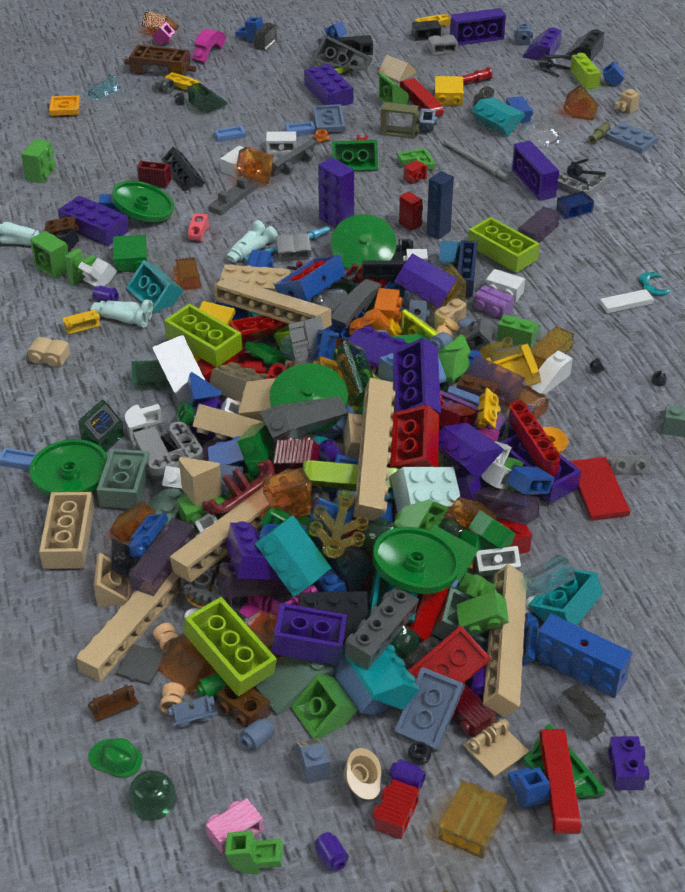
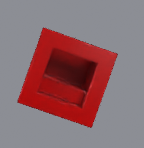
(415, 171)

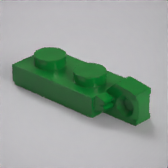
(185, 413)

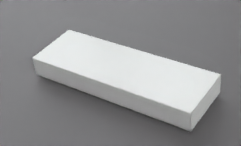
(626, 301)

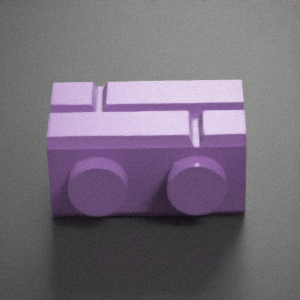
(493, 302)

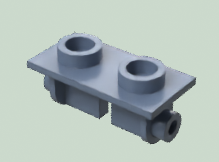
(183, 715)

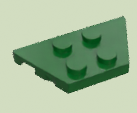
(585, 783)

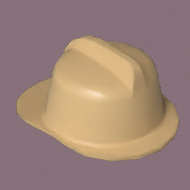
(363, 773)

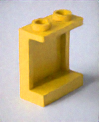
(449, 90)
(522, 364)

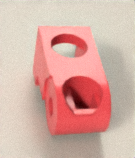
(198, 229)

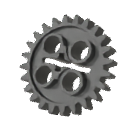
(202, 585)

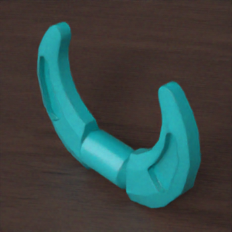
(644, 279)

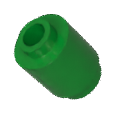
(210, 685)

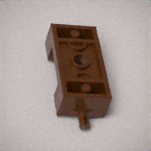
(176, 59)

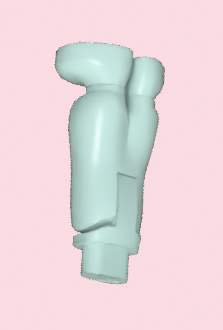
(16, 234)
(251, 241)
(125, 311)

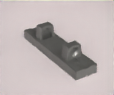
(286, 162)
(228, 199)

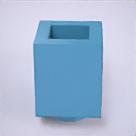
(449, 252)

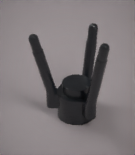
(546, 63)
(575, 170)

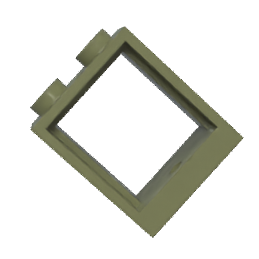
(398, 131)

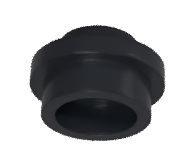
(419, 748)

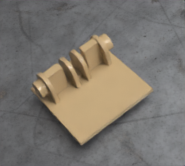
(496, 747)

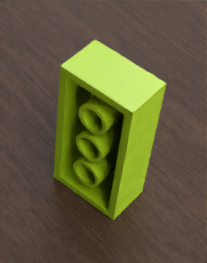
(504, 244)
(204, 334)
(229, 646)

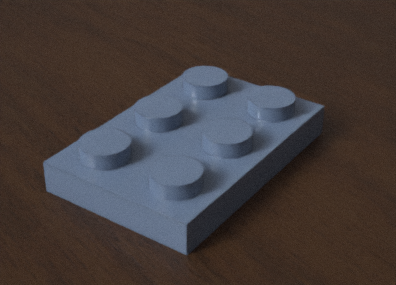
(329, 118)
(631, 137)
(430, 709)

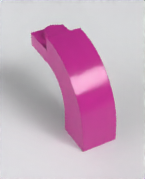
(204, 43)

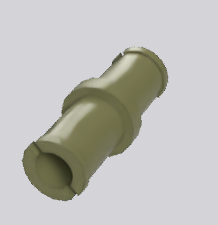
(599, 133)

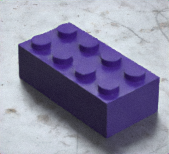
(478, 26)
(328, 85)
(535, 170)
(335, 191)
(95, 220)
(416, 376)
(565, 480)

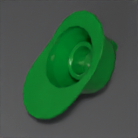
(116, 757)

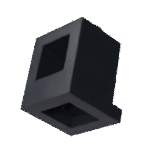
(69, 237)

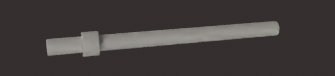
(496, 171)

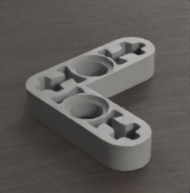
(573, 186)
(183, 451)

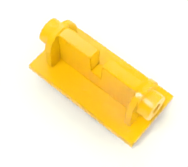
(81, 321)
(488, 409)

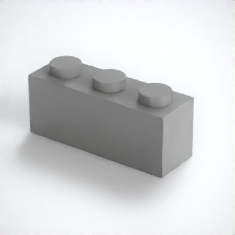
(149, 441)

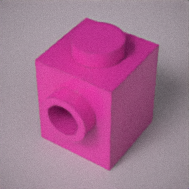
(163, 34)

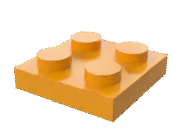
(64, 105)

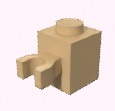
(628, 101)

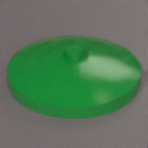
(142, 201)
(363, 239)
(308, 383)
(68, 467)
(416, 560)

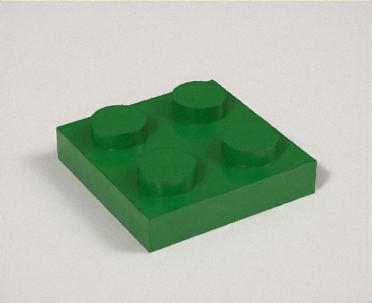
(268, 353)

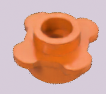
(321, 136)

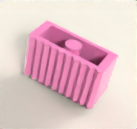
(238, 817)

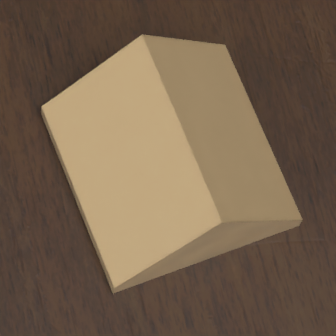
(396, 69)
(200, 479)
(110, 587)

